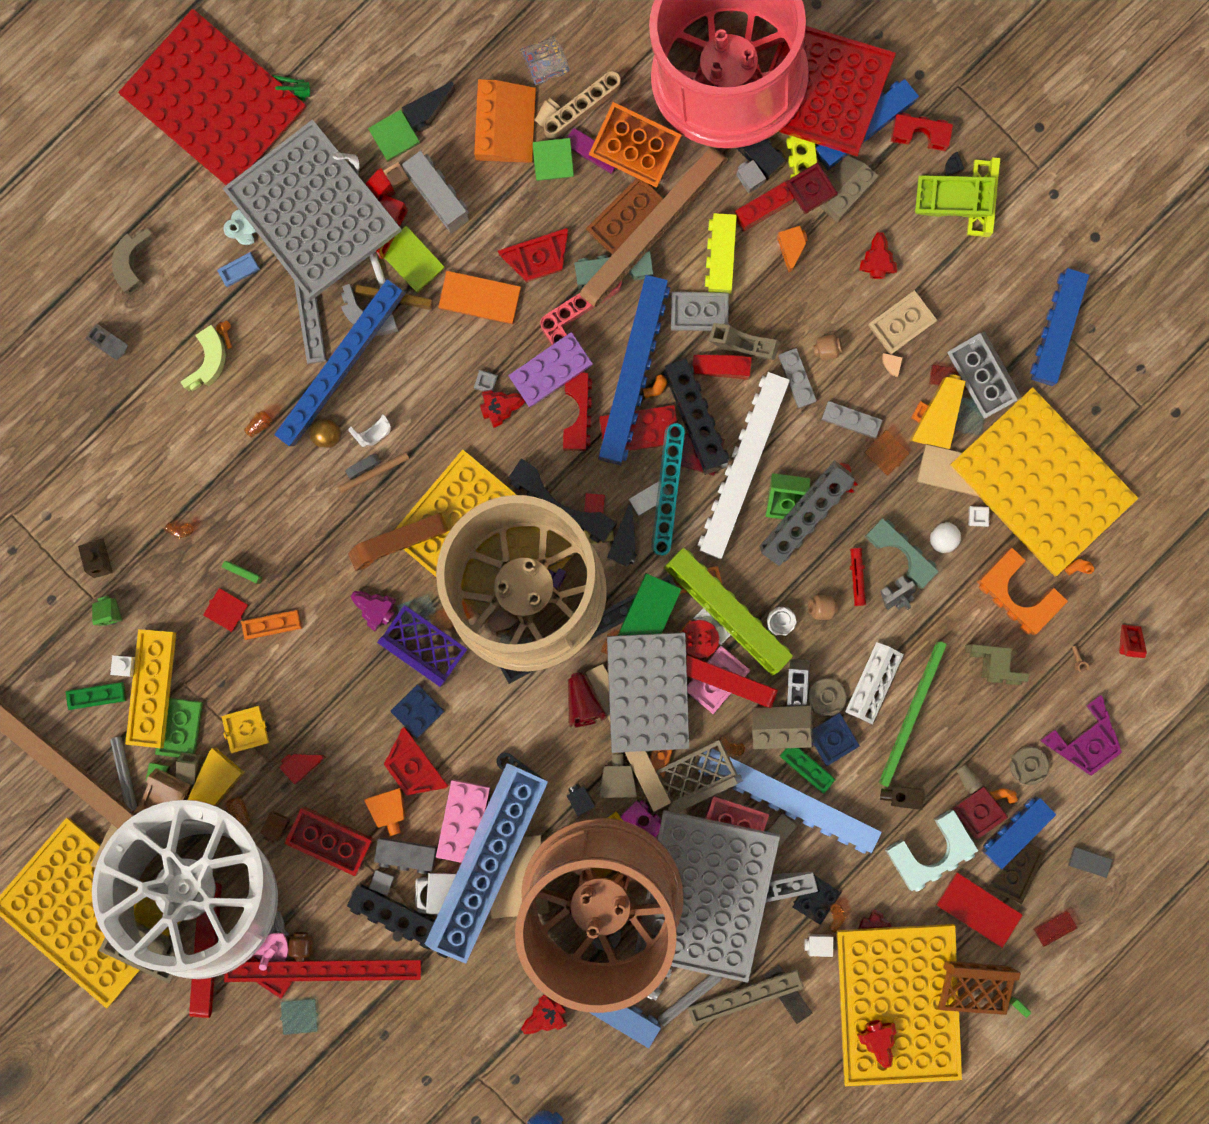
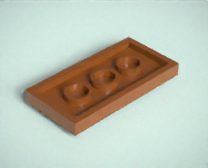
(624, 215)

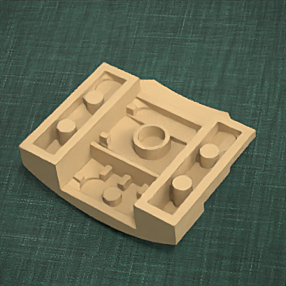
(509, 896)

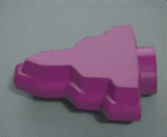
(374, 608)

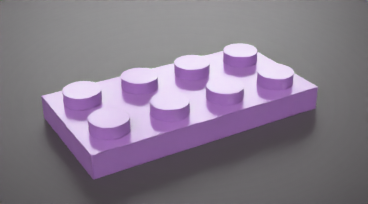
(550, 370)

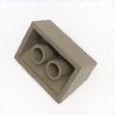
(851, 182)
(782, 727)

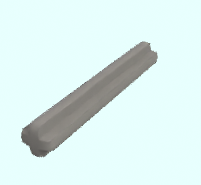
(123, 772)
(688, 999)

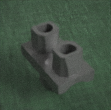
(901, 597)

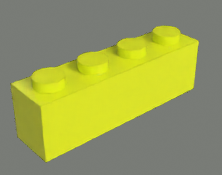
(721, 254)

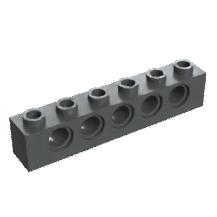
(833, 474)

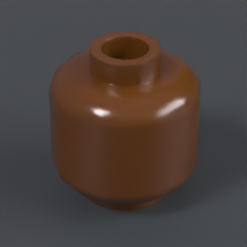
(300, 946)

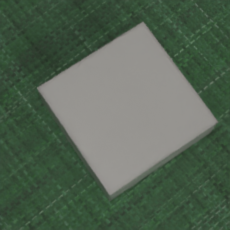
(485, 381)
(381, 882)

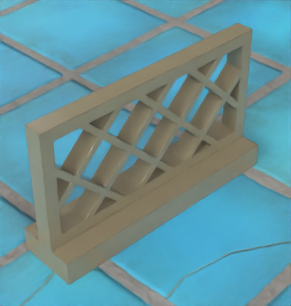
(709, 789)

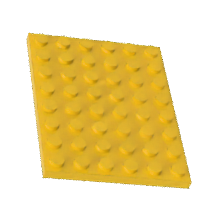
(1044, 481)
(454, 494)
(56, 914)
(900, 980)

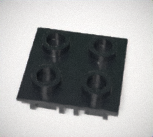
(817, 904)

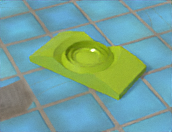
(955, 196)

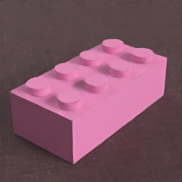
(461, 819)

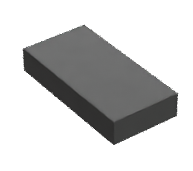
(1090, 862)

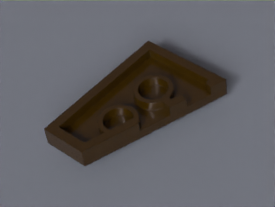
(1018, 874)

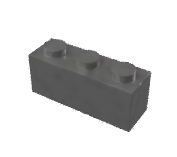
(405, 855)

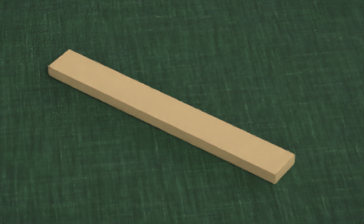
(639, 760)

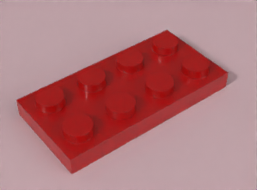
(649, 427)

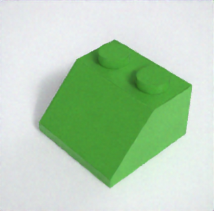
(784, 494)

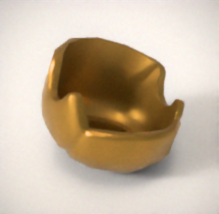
(325, 433)

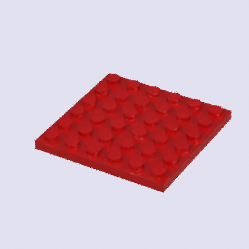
(840, 91)

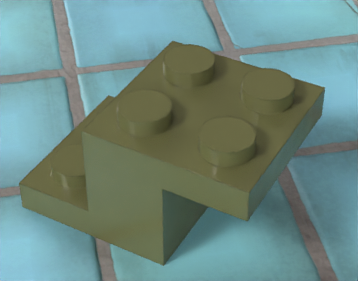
(996, 664)

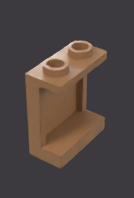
(162, 788)

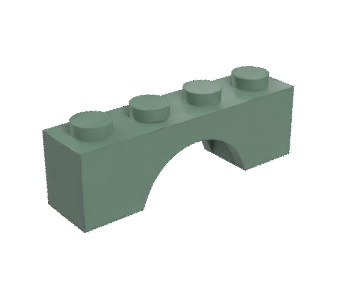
(586, 268)
(919, 569)

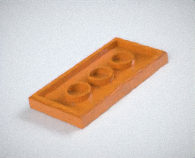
(479, 297)

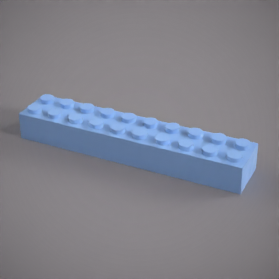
(486, 863)

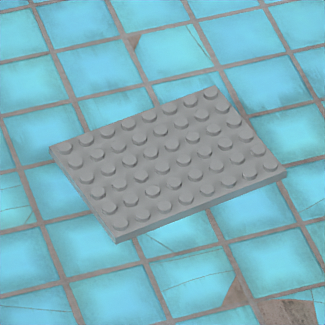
(312, 210)
(724, 893)

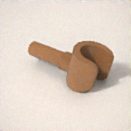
(1079, 660)

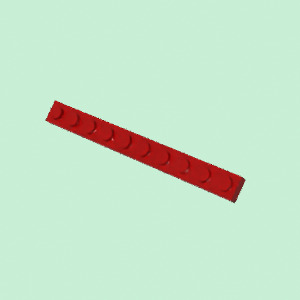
(327, 971)

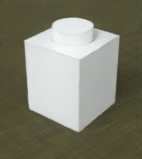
(122, 666)
(819, 945)

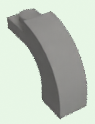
(353, 312)

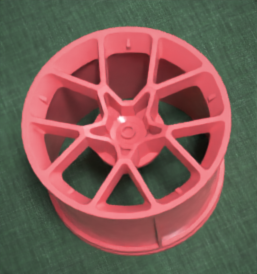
(730, 112)

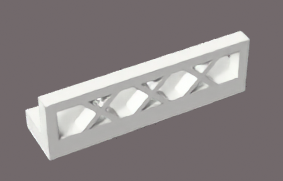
(872, 681)

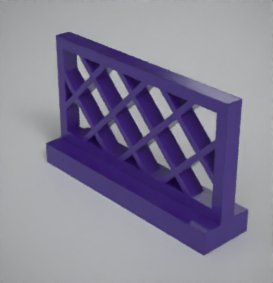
(413, 660)

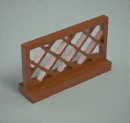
(977, 971)

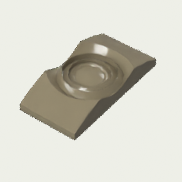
(161, 945)

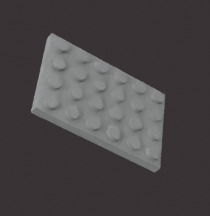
(648, 692)

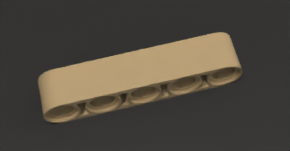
(584, 97)

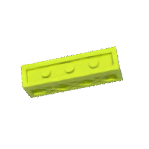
(987, 222)

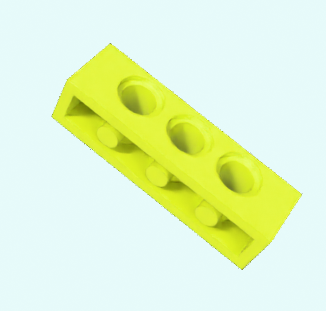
(797, 160)

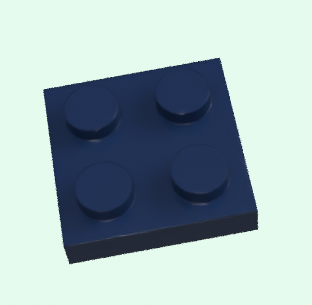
(417, 711)
(833, 739)

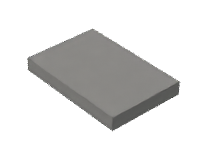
(698, 310)

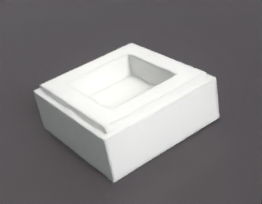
(978, 516)

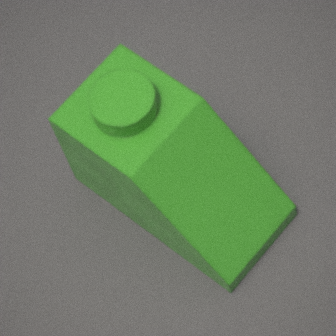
(105, 611)

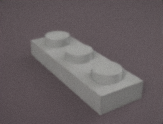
(798, 379)
(851, 419)

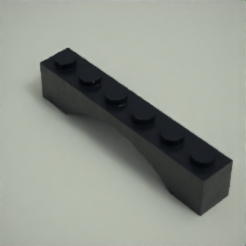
(595, 523)

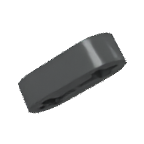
(363, 466)

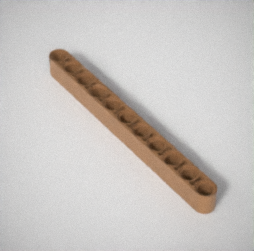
(653, 227)
(63, 768)

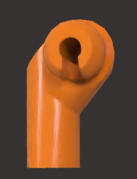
(658, 387)
(1080, 565)
(1005, 793)

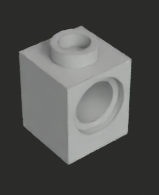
(750, 176)

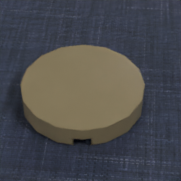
(827, 697)
(1029, 765)

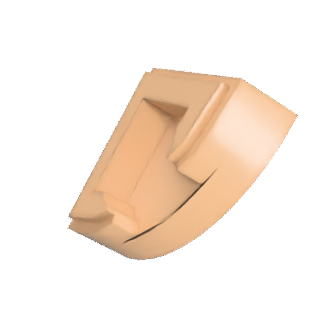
(892, 364)

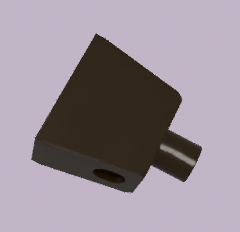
(95, 557)
(913, 799)

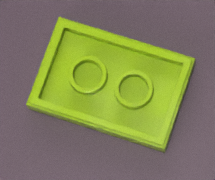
(413, 260)

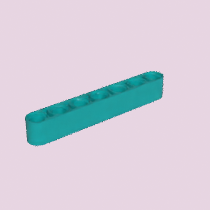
(665, 479)

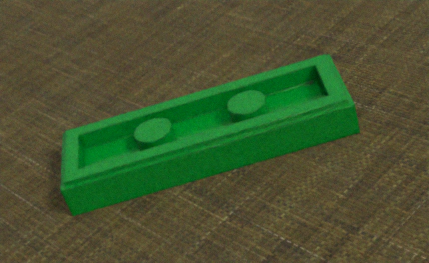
(96, 696)
(808, 768)

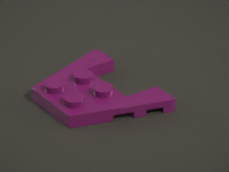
(1094, 746)

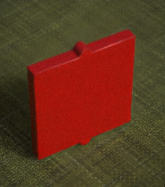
(225, 610)

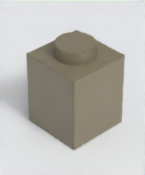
(188, 767)

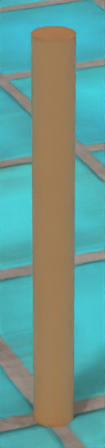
(374, 472)

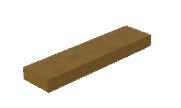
(409, 300)

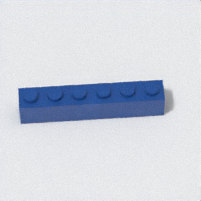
(890, 104)
(1059, 327)

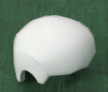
(945, 537)
(781, 621)

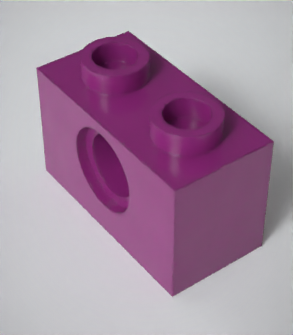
(638, 809)

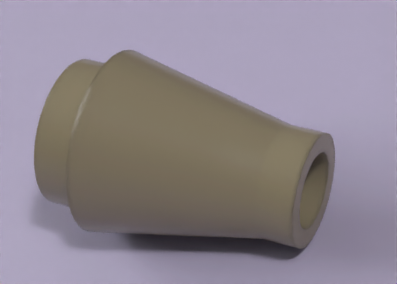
(969, 779)

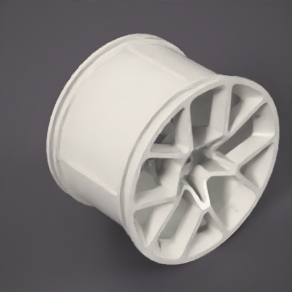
(181, 889)

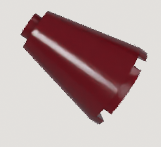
(583, 702)

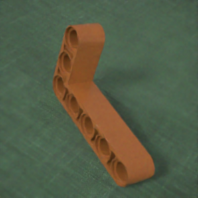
(369, 551)

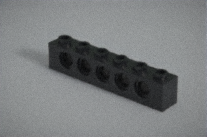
(683, 370)
(398, 910)

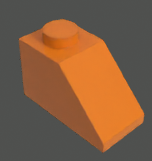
(791, 245)

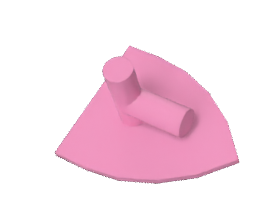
(273, 949)

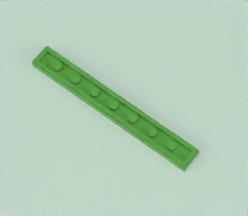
(912, 713)

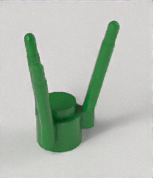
(300, 87)

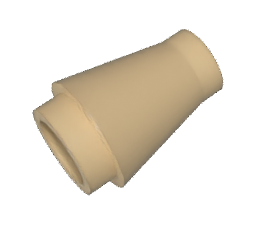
(548, 109)

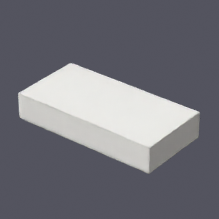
(646, 499)

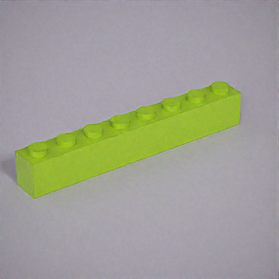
(728, 611)

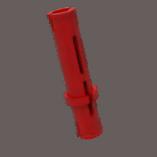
(858, 576)

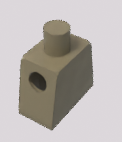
(617, 779)

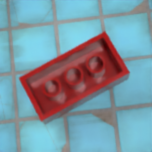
(329, 841)

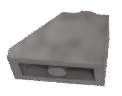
(106, 342)

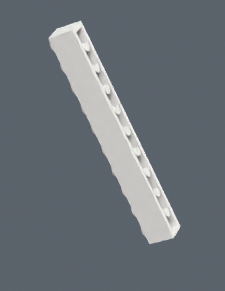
(743, 466)

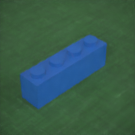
(1018, 832)

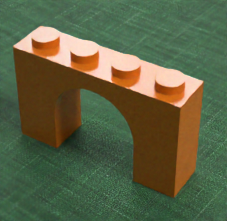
(995, 583)

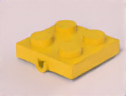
(245, 729)

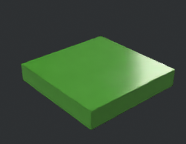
(394, 135)
(553, 159)

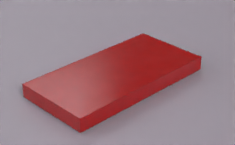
(979, 909)

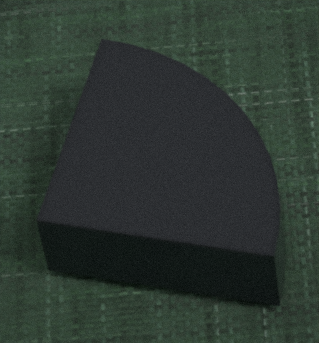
(953, 165)

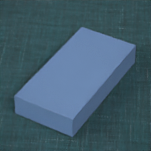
(238, 269)

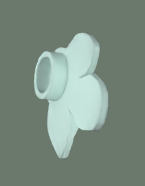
(244, 229)

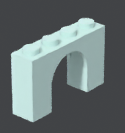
(959, 848)

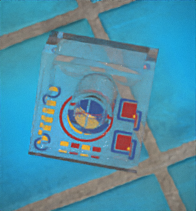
(545, 60)

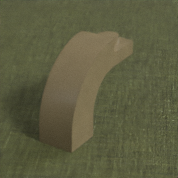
(124, 258)
(743, 344)

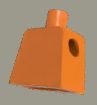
(387, 809)

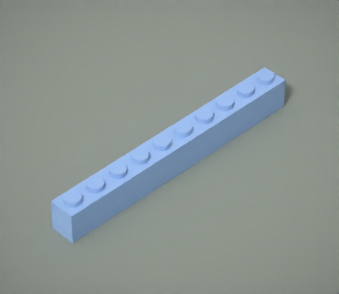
(797, 804)

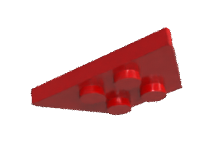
(537, 256)
(412, 767)

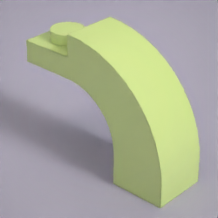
(213, 361)

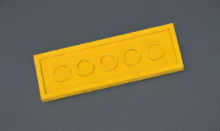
(150, 688)

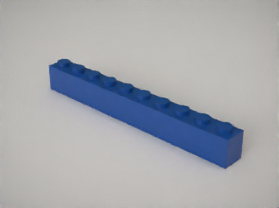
(340, 363)
(633, 370)

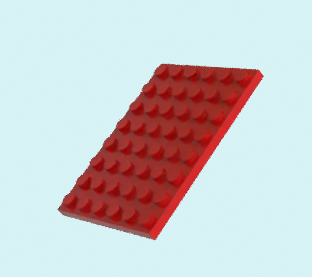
(212, 98)

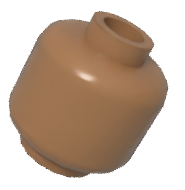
(828, 347)
(822, 607)

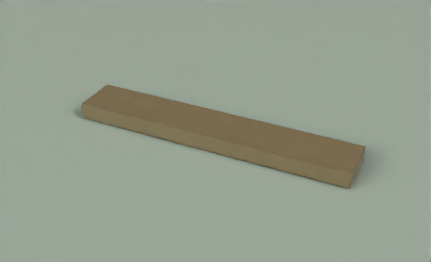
(745, 997)

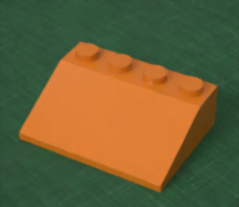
(504, 122)
(635, 144)

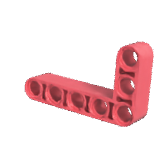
(575, 313)

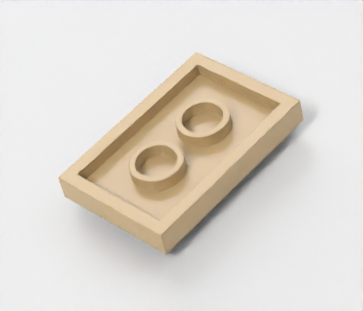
(902, 322)

